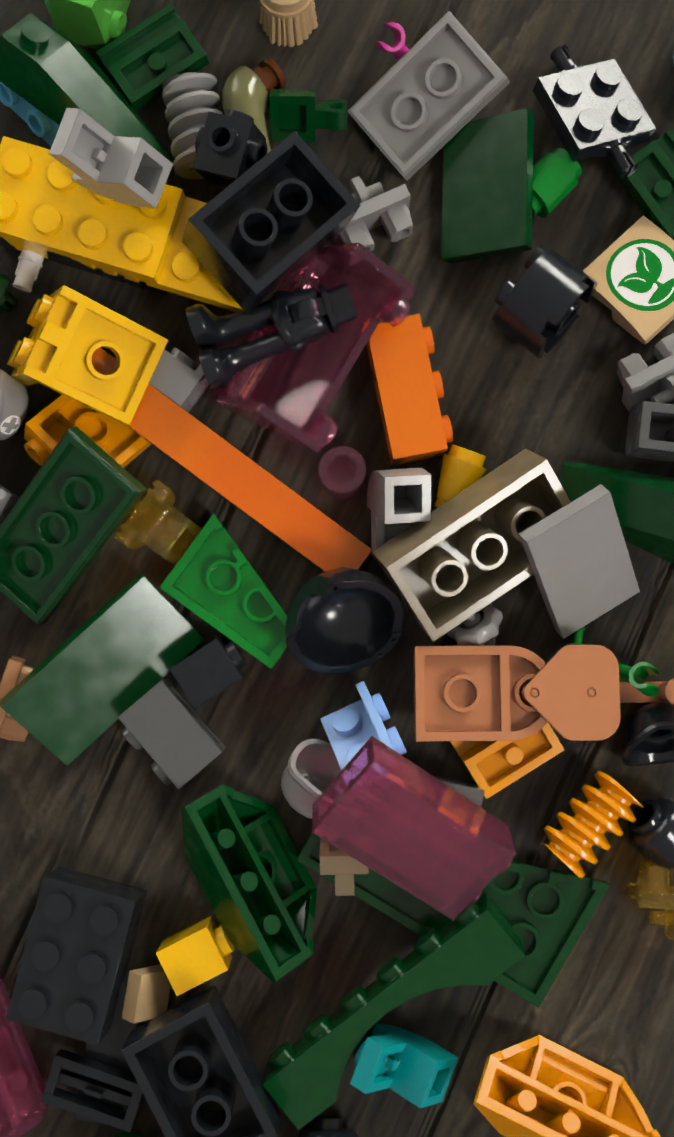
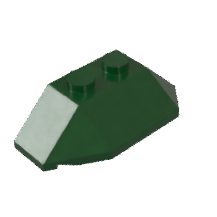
(251, 878)

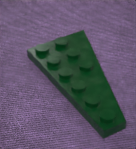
(539, 902)

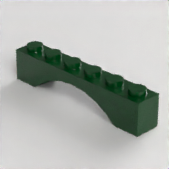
(464, 952)

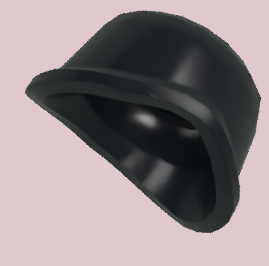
(650, 735)

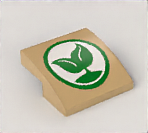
(637, 279)

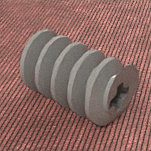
(187, 104)

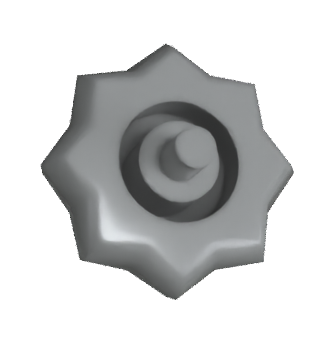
(479, 628)

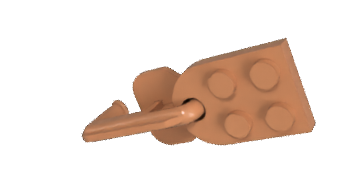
(476, 695)

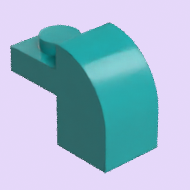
(404, 1064)

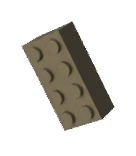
(471, 544)

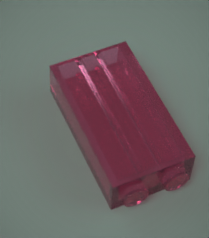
(412, 829)

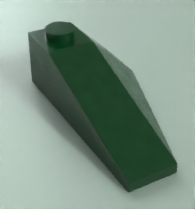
(60, 75)
(640, 500)

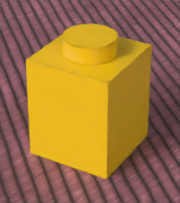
(195, 955)

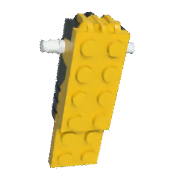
(65, 223)

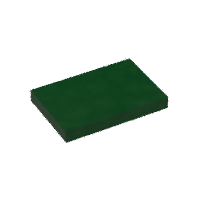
(488, 188)

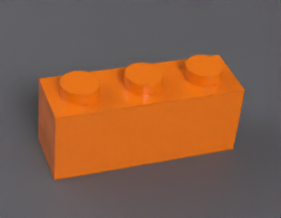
(408, 391)

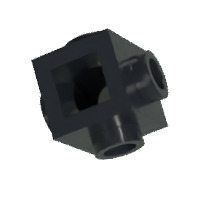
(228, 147)

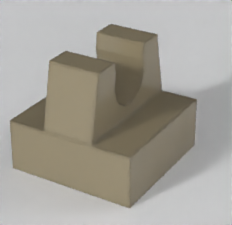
(343, 866)

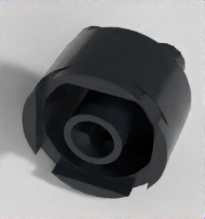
(543, 301)

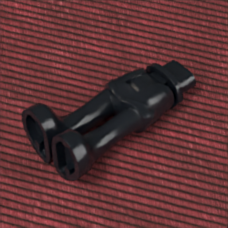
(298, 319)

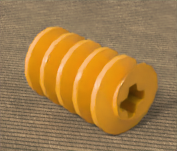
(591, 822)

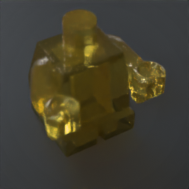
(158, 525)

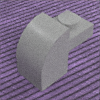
(108, 164)
(397, 502)

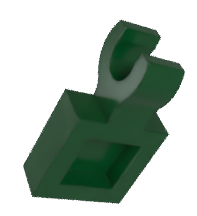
(299, 113)

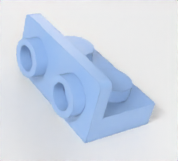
(355, 724)

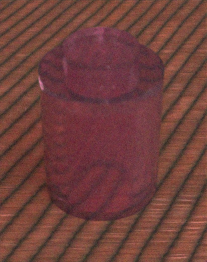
(342, 472)

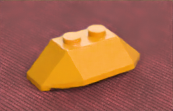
(556, 1093)

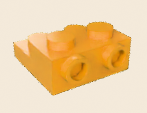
(51, 424)

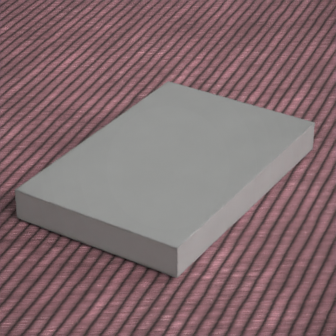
(428, 95)
(580, 561)

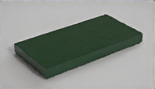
(62, 523)
(101, 670)

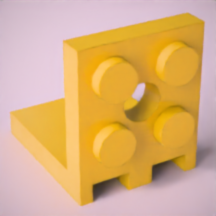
(62, 346)

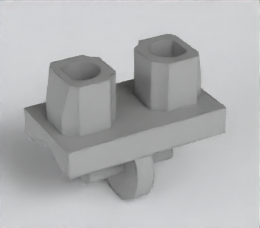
(377, 209)
(651, 382)

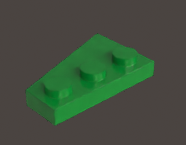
(228, 594)

